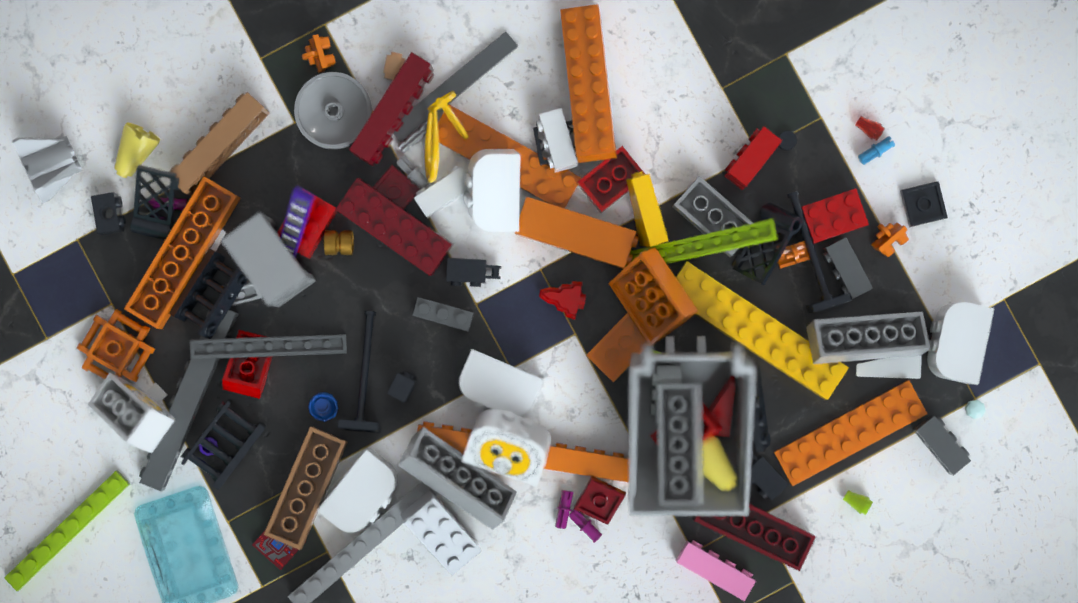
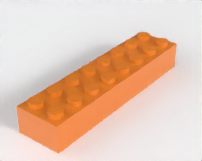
(588, 83)
(182, 252)

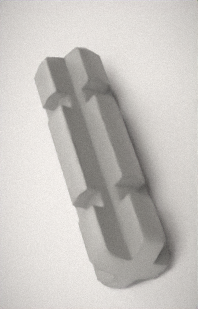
(413, 138)

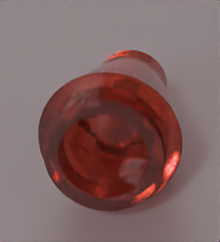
(870, 128)

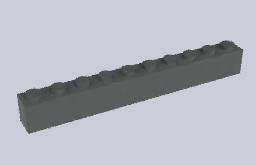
(184, 410)

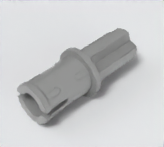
(412, 172)

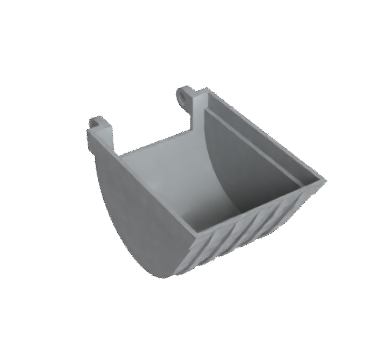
(712, 372)

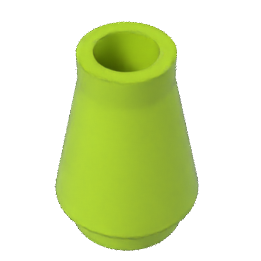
(858, 502)

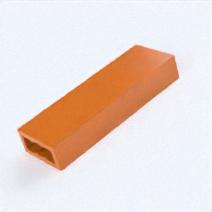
(577, 233)

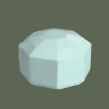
(975, 409)

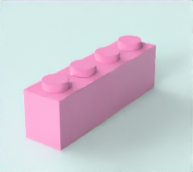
(715, 570)

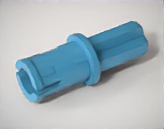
(876, 150)

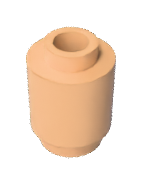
(393, 65)

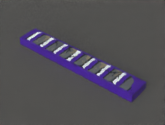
(296, 220)

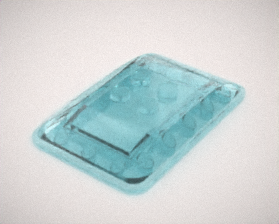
(186, 548)

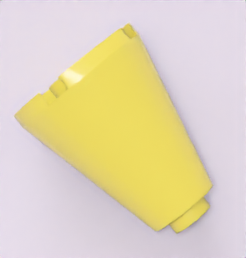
(134, 149)
(717, 465)

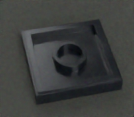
(924, 204)

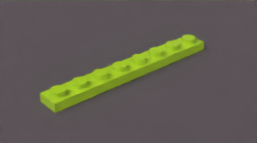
(714, 242)
(67, 531)

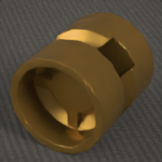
(339, 242)

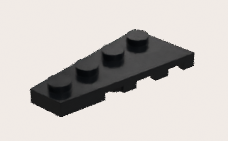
(759, 421)

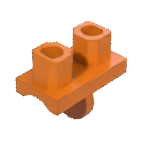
(316, 55)
(887, 236)
(793, 254)

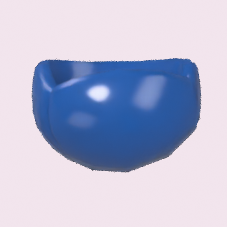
(323, 406)

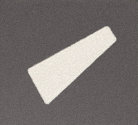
(891, 367)

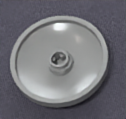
(332, 110)

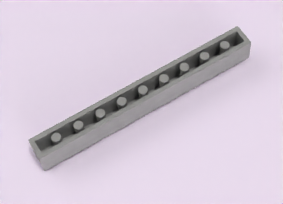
(357, 549)

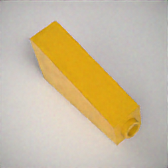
(646, 210)

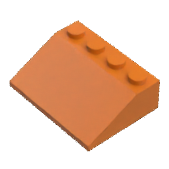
(652, 296)

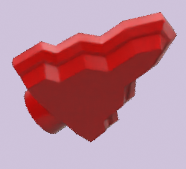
(566, 298)

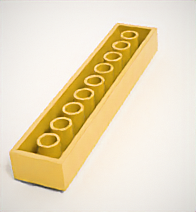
(758, 332)

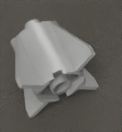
(47, 163)

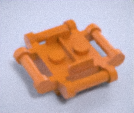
(115, 347)

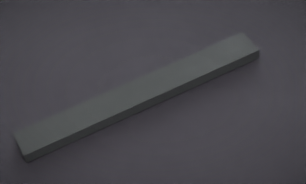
(458, 82)
(268, 346)

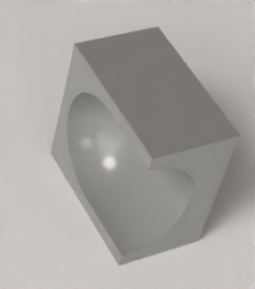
(267, 261)

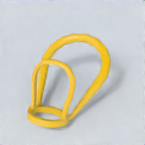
(431, 150)

